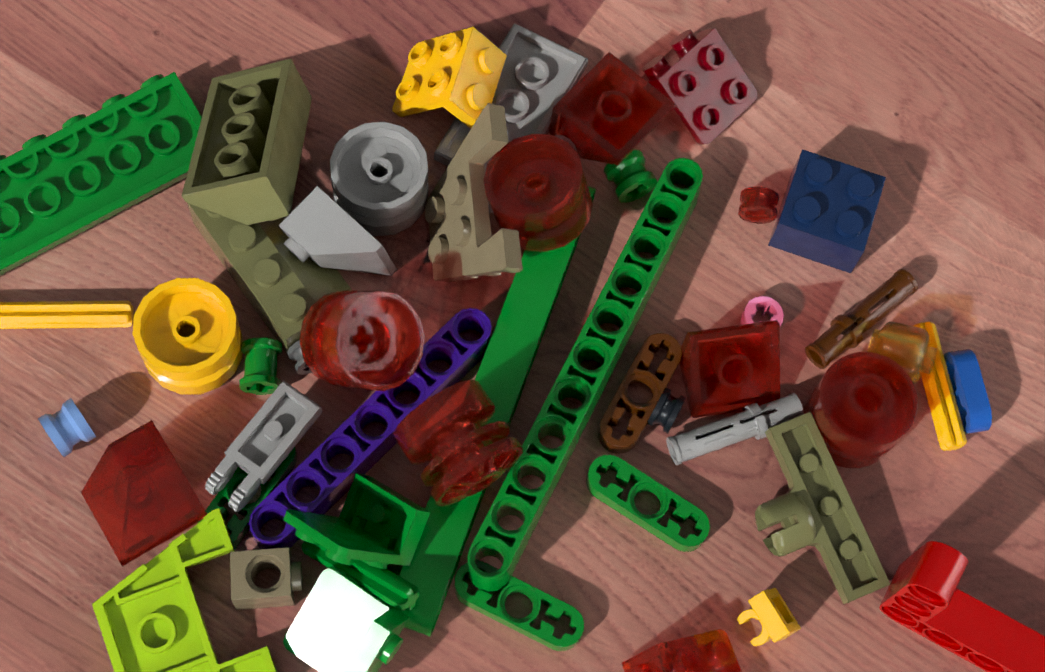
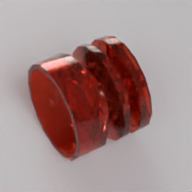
(384, 343)
(457, 441)

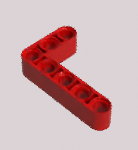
(929, 603)

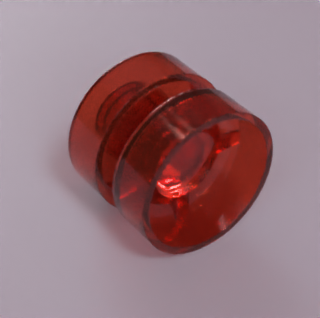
(863, 408)

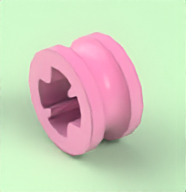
(763, 304)

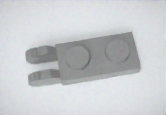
(264, 443)

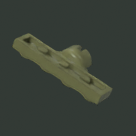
(818, 511)

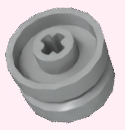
(380, 177)

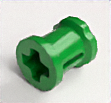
(260, 365)

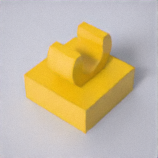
(772, 614)

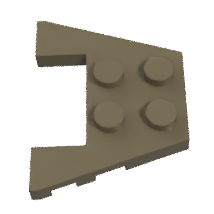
(459, 210)

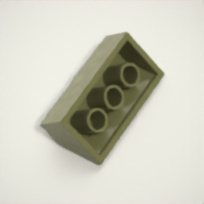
(250, 144)
(267, 271)

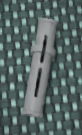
(733, 429)

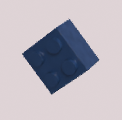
(827, 211)

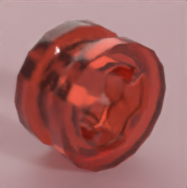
(758, 205)

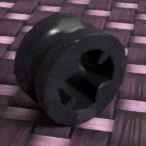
(666, 410)

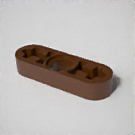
(642, 360)

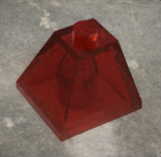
(140, 494)

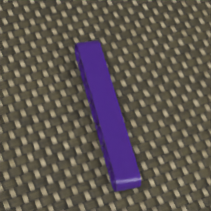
(365, 449)

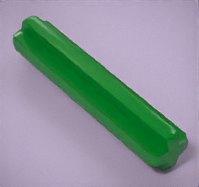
(378, 581)

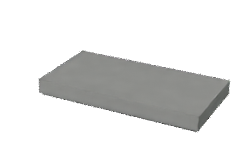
(530, 85)

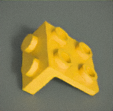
(451, 73)

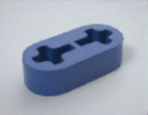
(969, 390)

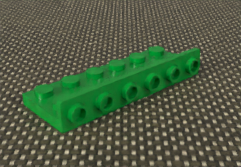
(94, 168)

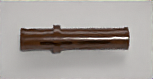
(827, 348)

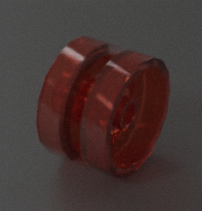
(539, 191)

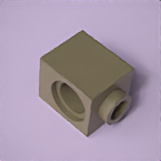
(246, 567)

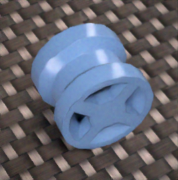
(67, 427)

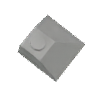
(333, 238)

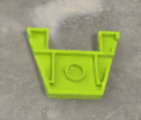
(154, 616)

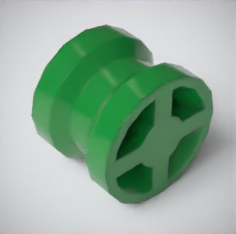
(631, 177)

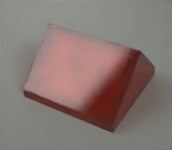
(731, 367)

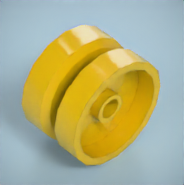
(188, 336)

